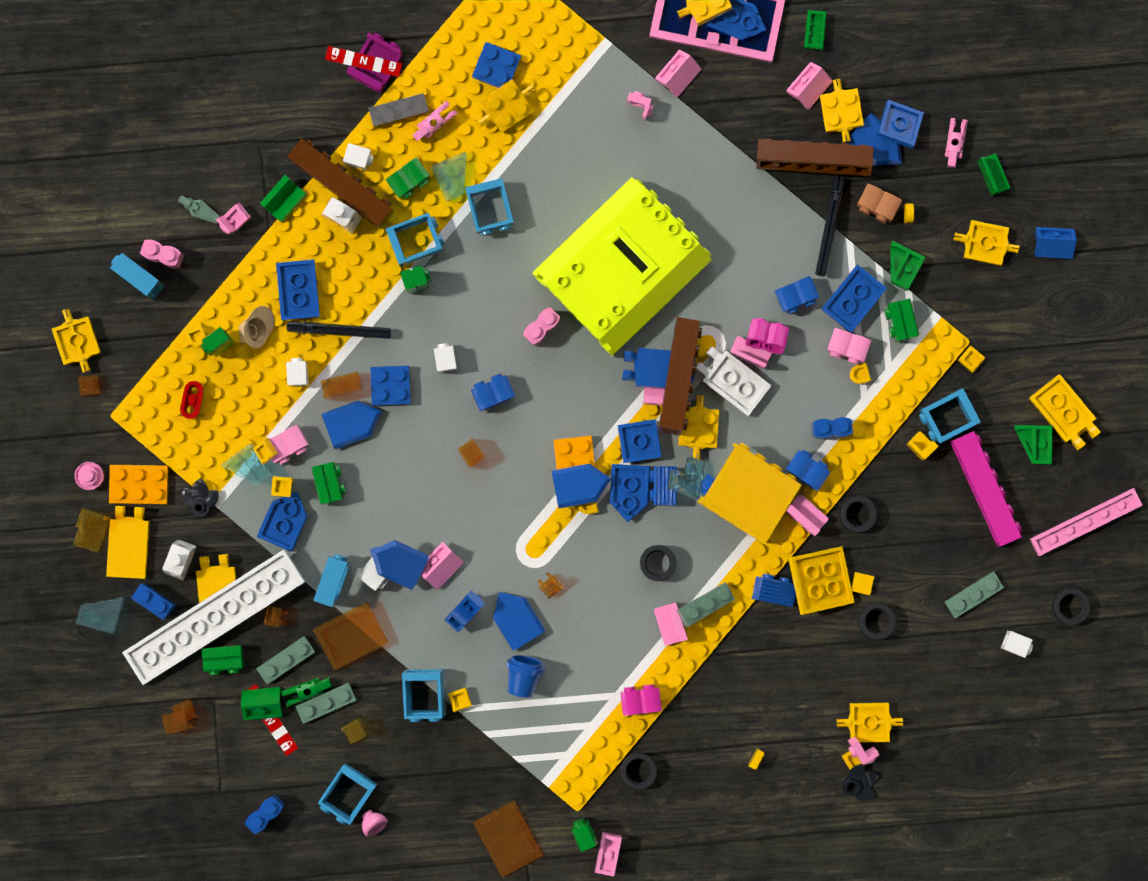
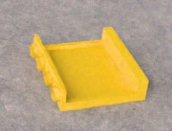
(750, 493)

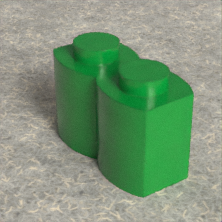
(408, 178)
(217, 342)
(584, 834)

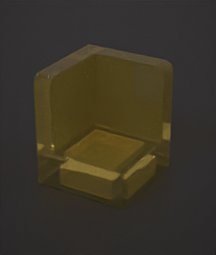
(355, 730)

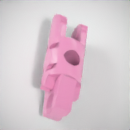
(428, 130)
(952, 151)

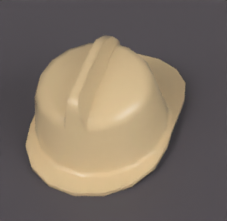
(257, 327)

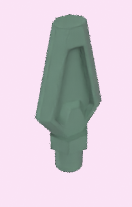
(199, 209)

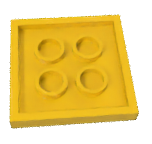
(821, 580)

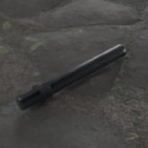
(830, 225)
(337, 329)

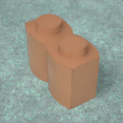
(878, 203)

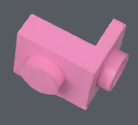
(638, 99)
(233, 219)
(864, 757)

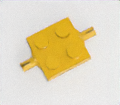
(705, 9)
(506, 105)
(841, 111)
(986, 243)
(76, 340)
(701, 428)
(870, 722)

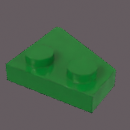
(903, 265)
(1036, 442)

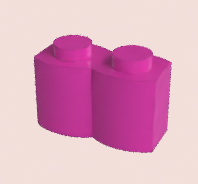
(767, 336)
(641, 700)

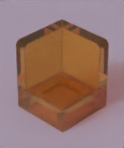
(471, 453)
(175, 722)

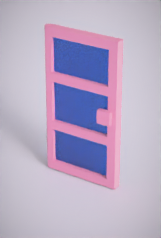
(685, 31)

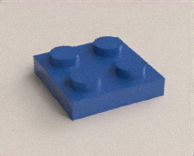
(495, 65)
(900, 124)
(390, 385)
(639, 441)

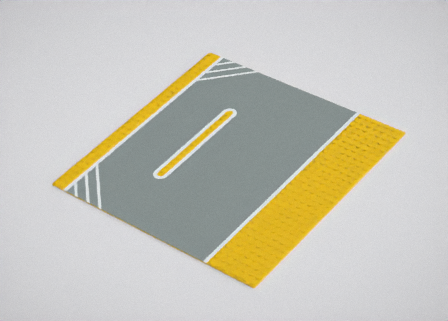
(482, 296)

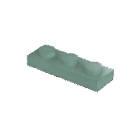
(973, 594)
(705, 604)
(285, 660)
(326, 703)

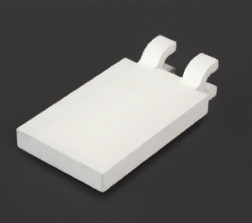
(733, 381)

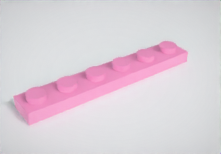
(1085, 522)

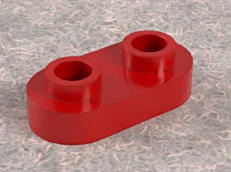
(192, 400)

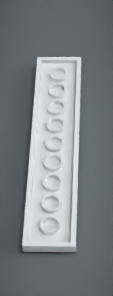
(213, 617)

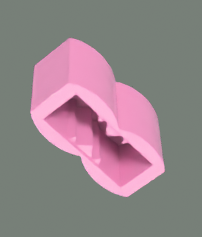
(166, 254)
(545, 323)
(849, 346)
(289, 443)

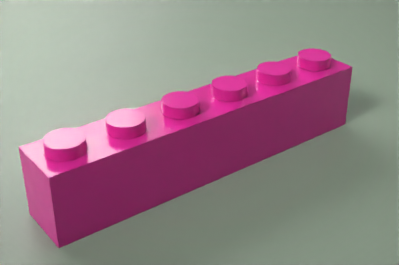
(985, 488)

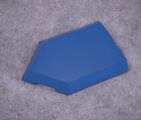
(739, 22)
(884, 151)
(350, 423)
(578, 485)
(629, 489)
(284, 522)
(399, 563)
(516, 620)

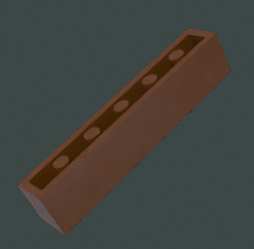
(814, 157)
(340, 183)
(679, 374)

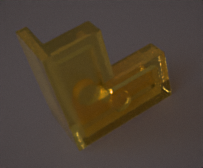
(91, 529)

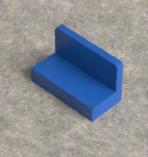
(1055, 242)

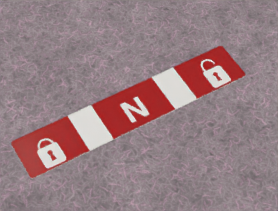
(363, 61)
(279, 732)

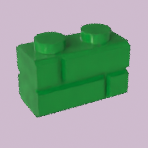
(416, 279)
(901, 320)
(328, 483)
(223, 658)

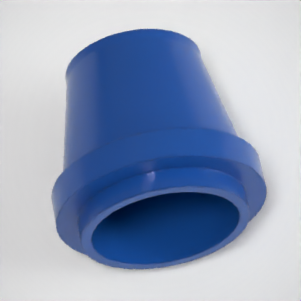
(524, 675)

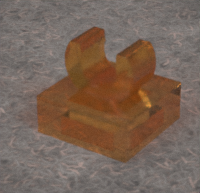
(89, 385)
(550, 586)
(273, 616)
(186, 706)

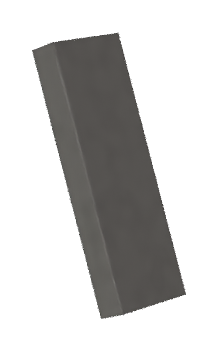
(398, 110)

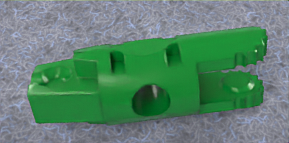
(315, 685)

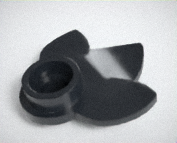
(199, 495)
(862, 782)

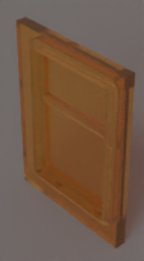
(350, 635)
(507, 838)

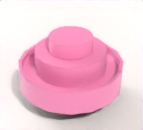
(89, 476)

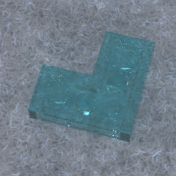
(690, 481)

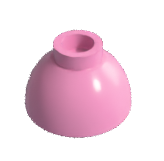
(373, 823)

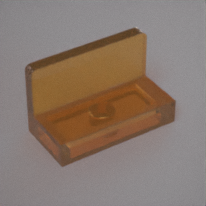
(341, 385)

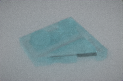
(451, 176)
(248, 466)
(100, 615)

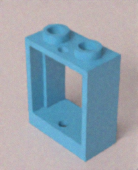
(483, 188)
(391, 231)
(136, 276)
(966, 407)
(332, 580)
(423, 675)
(355, 775)

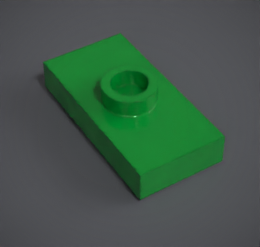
(815, 30)

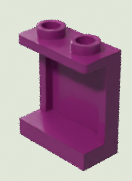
(378, 48)

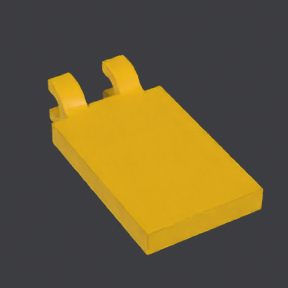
(1065, 411)
(128, 544)
(214, 578)

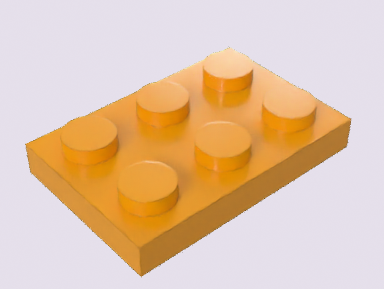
(573, 452)
(138, 484)

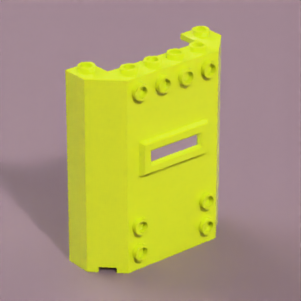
(604, 285)

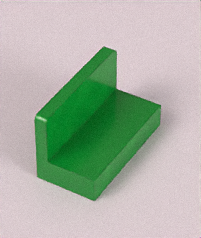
(993, 174)
(283, 199)
(261, 703)

